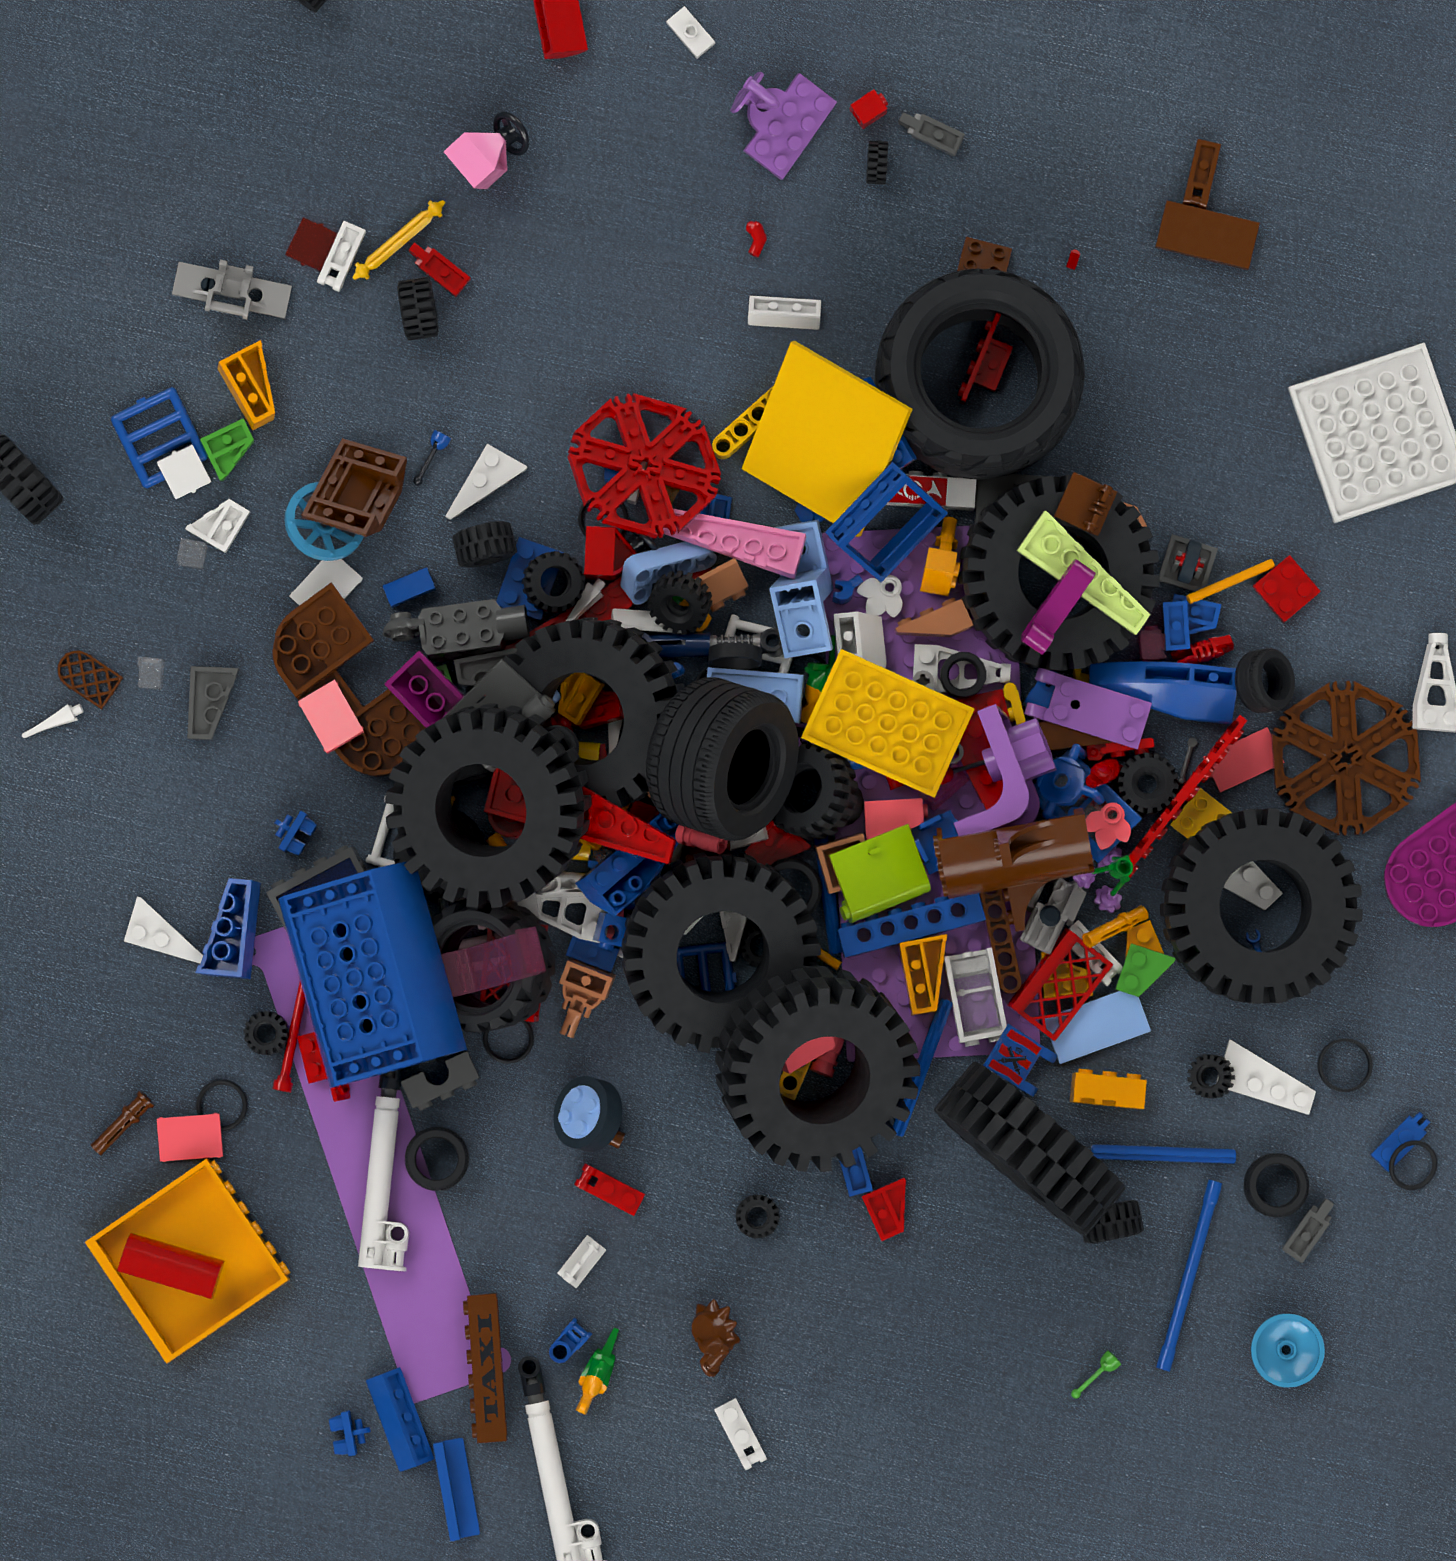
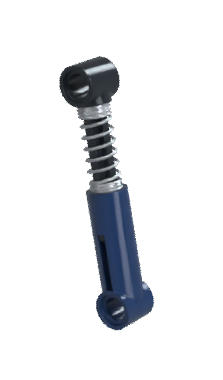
(698, 643)

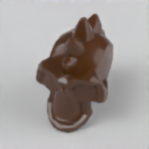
(714, 1335)

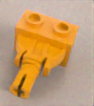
(941, 566)

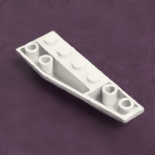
(861, 636)

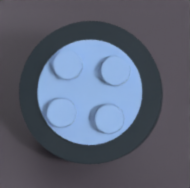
(587, 1114)

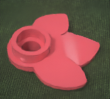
(1108, 829)

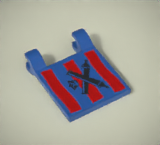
(1015, 1056)

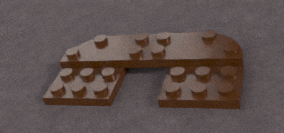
(306, 654)

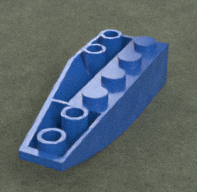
(1173, 688)
(623, 875)

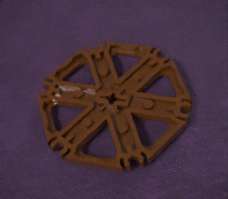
(1365, 769)

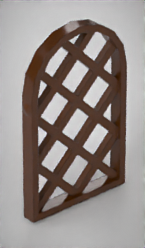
(111, 691)

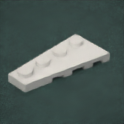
(1266, 1082)

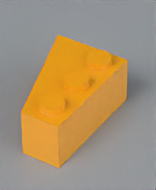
(249, 384)
(922, 971)
(1108, 1089)

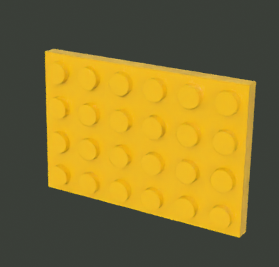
(887, 723)

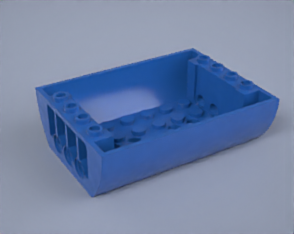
(392, 966)

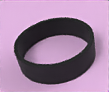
(735, 656)
(1369, 1059)

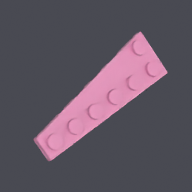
(752, 543)

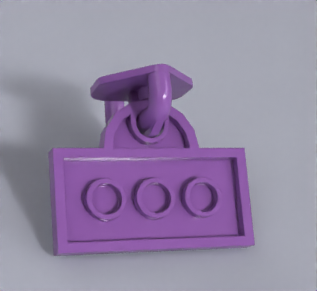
(787, 120)

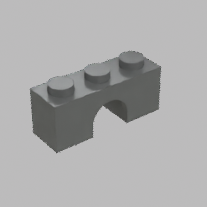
(461, 1074)

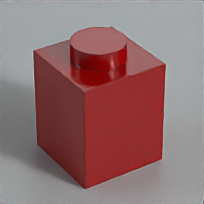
(869, 108)

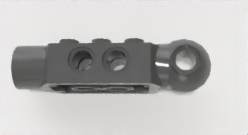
(461, 628)

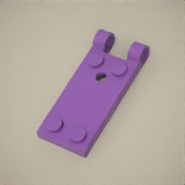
(1100, 712)

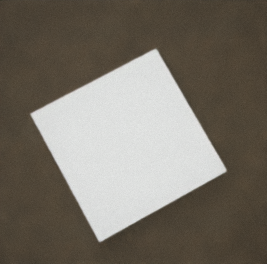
(1377, 432)

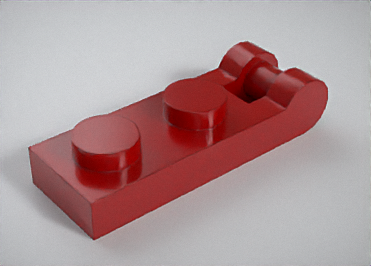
(610, 1190)

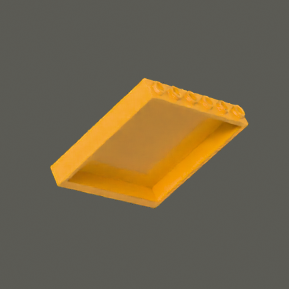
(204, 1218)

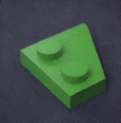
(227, 447)
(1142, 969)

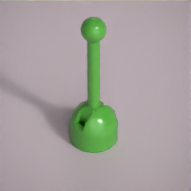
(1108, 1363)

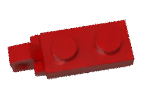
(440, 269)
(1096, 752)

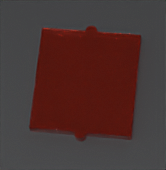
(311, 244)

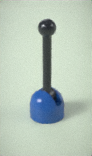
(438, 441)

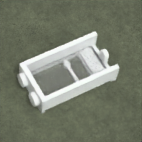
(975, 996)

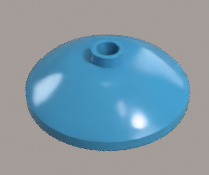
(1305, 1350)

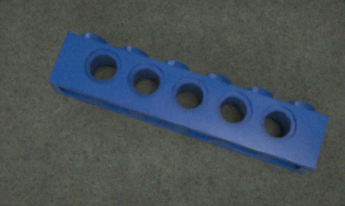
(853, 946)

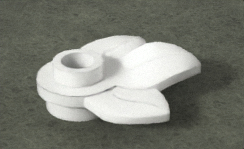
(879, 599)

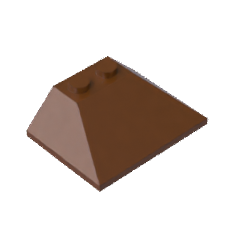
(357, 489)

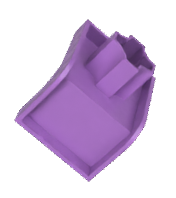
(1017, 758)

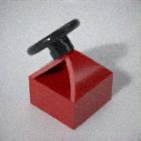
(608, 550)

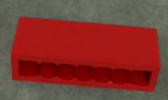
(560, 28)
(170, 1265)

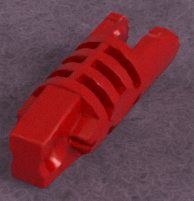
(1204, 650)
(1103, 773)

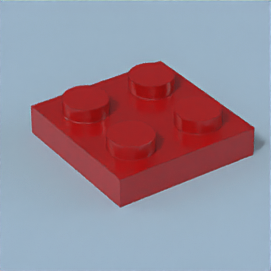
(1286, 589)

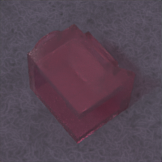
(1152, 644)

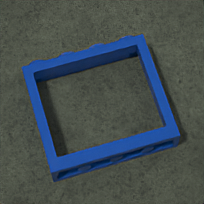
(865, 509)

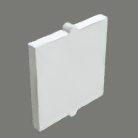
(183, 471)

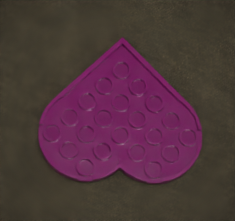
(1423, 873)

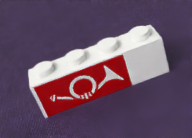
(947, 491)

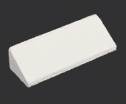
(784, 312)
(638, 619)

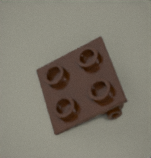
(983, 255)
(1085, 503)

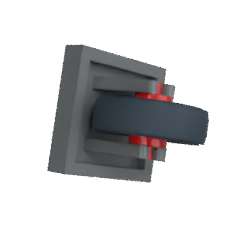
(1187, 564)

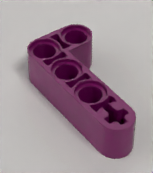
(1057, 606)

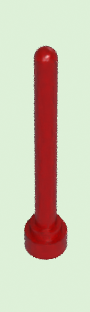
(283, 1080)

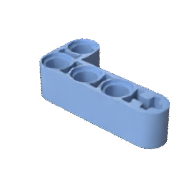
(647, 567)

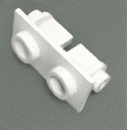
(581, 1261)

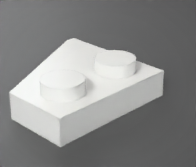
(220, 525)

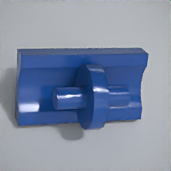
(289, 842)
(344, 1422)

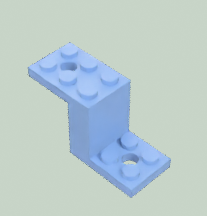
(802, 598)

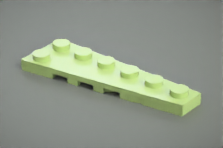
(1054, 550)

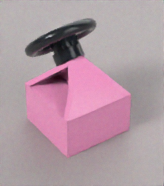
(483, 155)

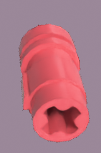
(700, 840)
(825, 1063)

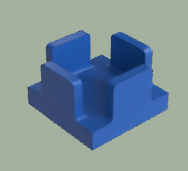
(924, 835)

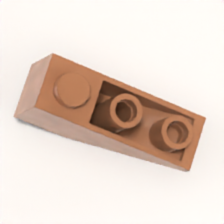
(943, 622)

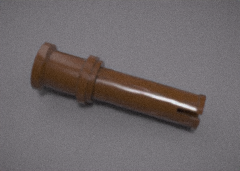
(130, 1115)

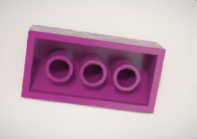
(424, 689)

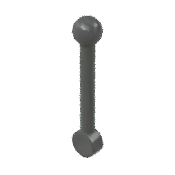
(1192, 742)

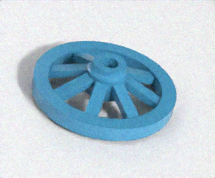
(306, 546)

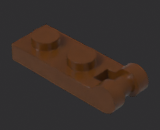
(1201, 173)

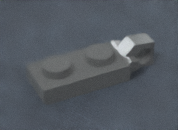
(932, 132)
(1308, 1231)

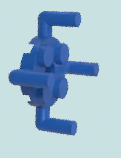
(1075, 785)

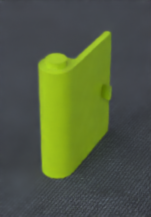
(883, 878)

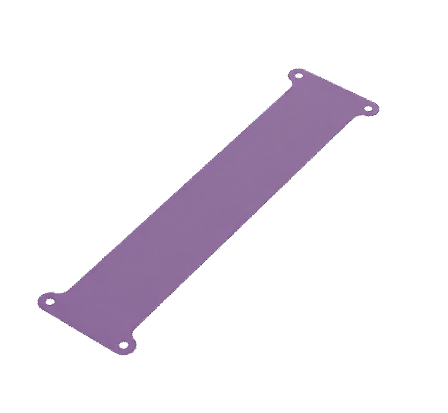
(424, 1303)

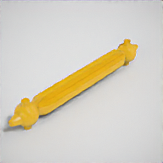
(398, 240)

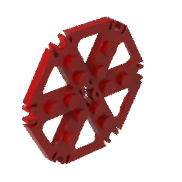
(660, 468)

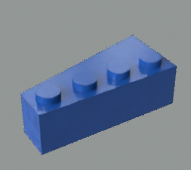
(233, 932)

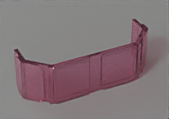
(494, 962)

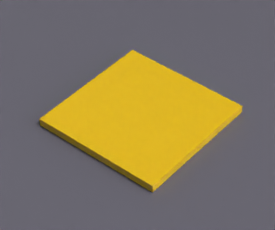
(824, 434)

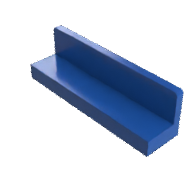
(400, 1419)
(456, 1488)

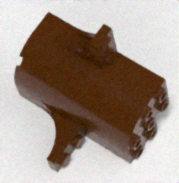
(1014, 860)

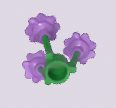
(1119, 868)

